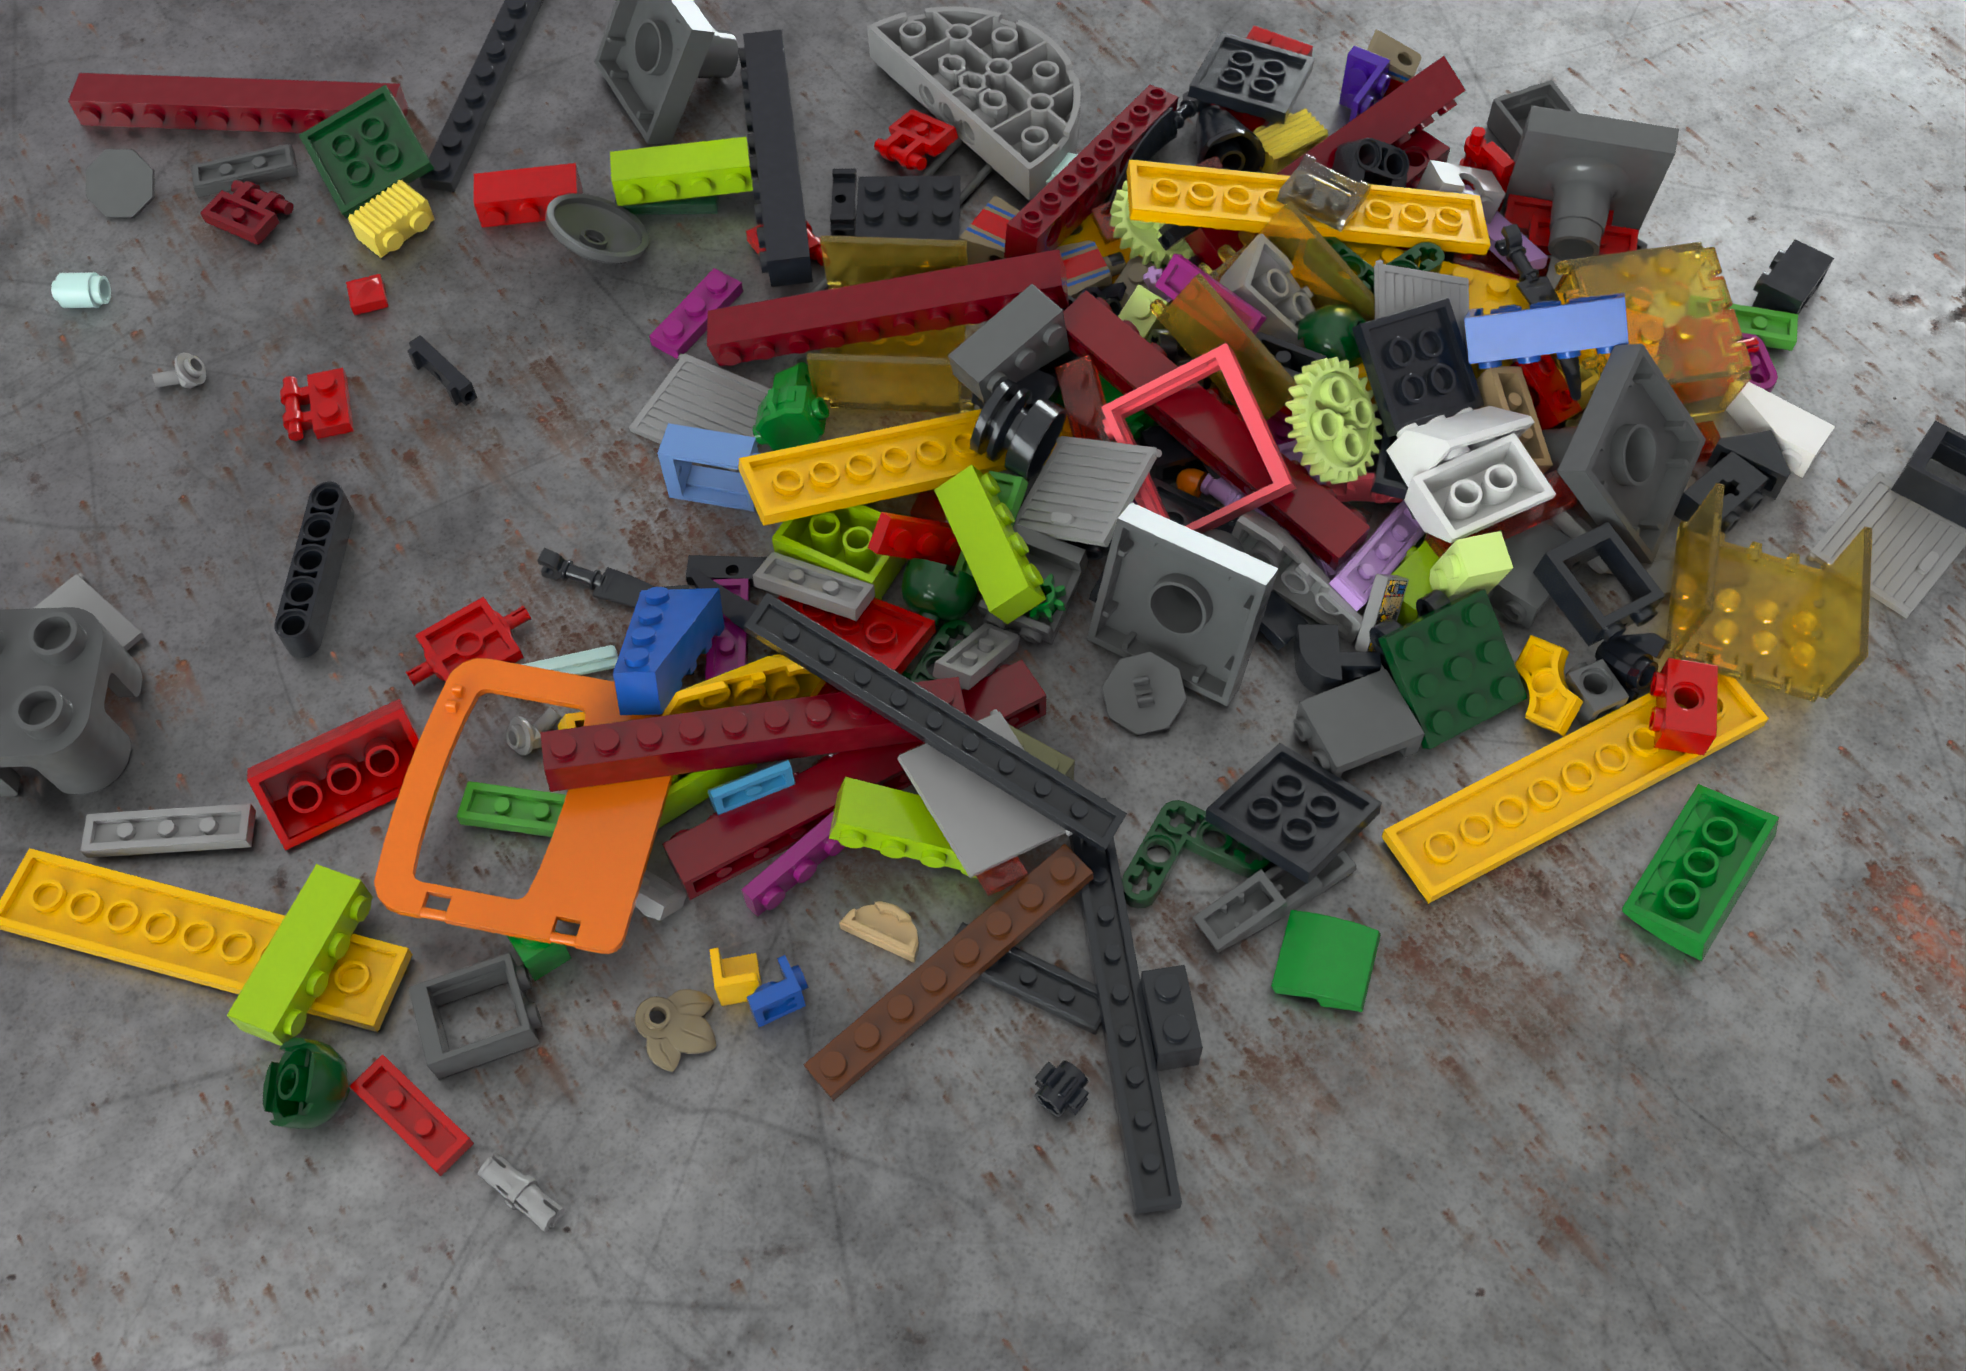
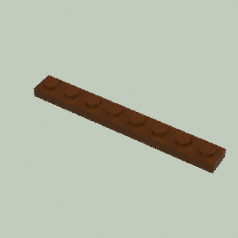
(948, 972)

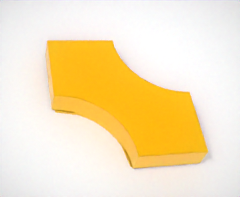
(1550, 699)

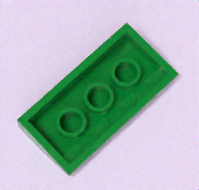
(1701, 870)

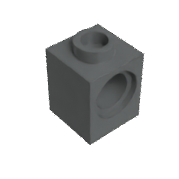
(1601, 680)

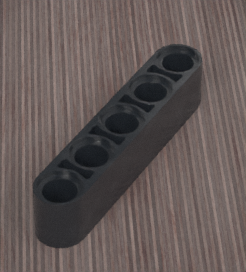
(314, 570)

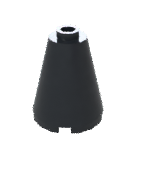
(1228, 139)

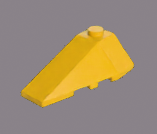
(757, 682)

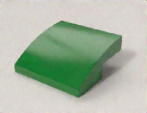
(1326, 960)

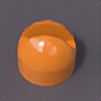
(1190, 481)

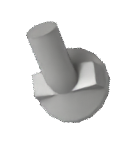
(189, 372)
(524, 736)

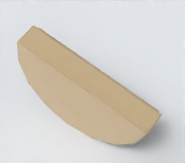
(885, 927)

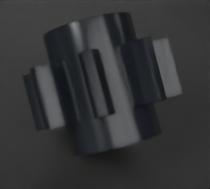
(1061, 1088)

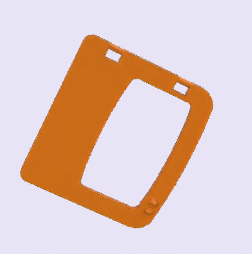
(597, 845)

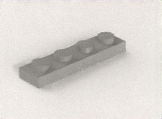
(168, 830)

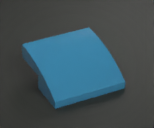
(751, 787)

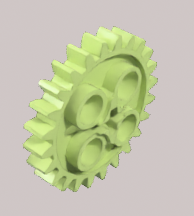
(1142, 236)
(1333, 420)

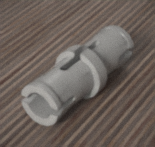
(521, 1192)

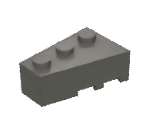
(1011, 344)

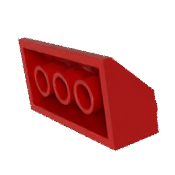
(335, 774)

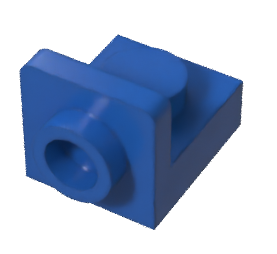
(781, 998)

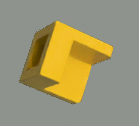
(735, 976)

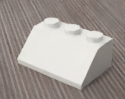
(1448, 438)
(1477, 490)

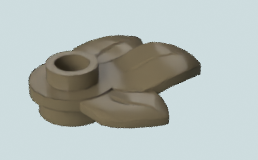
(681, 1031)

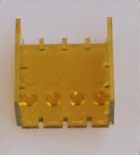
(1675, 313)
(1205, 321)
(896, 370)
(1768, 611)

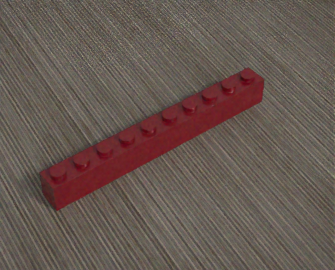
(214, 101)
(1385, 121)
(880, 308)
(1213, 432)
(722, 738)
(770, 825)

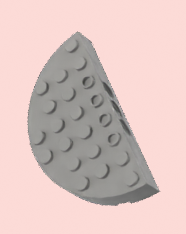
(991, 80)

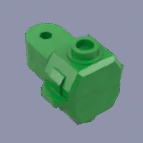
(790, 411)

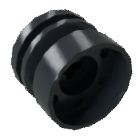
(1010, 425)

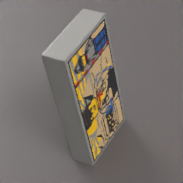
(1383, 603)

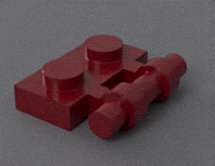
(240, 215)

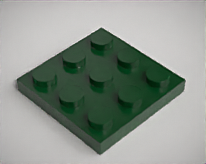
(365, 150)
(1453, 667)

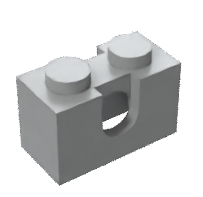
(1447, 178)

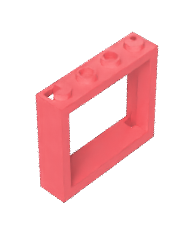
(1218, 359)

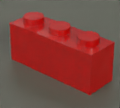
(522, 193)

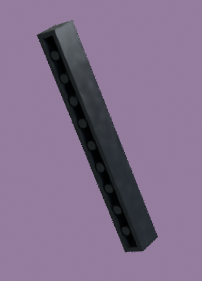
(775, 160)

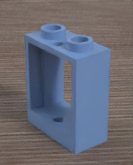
(701, 484)

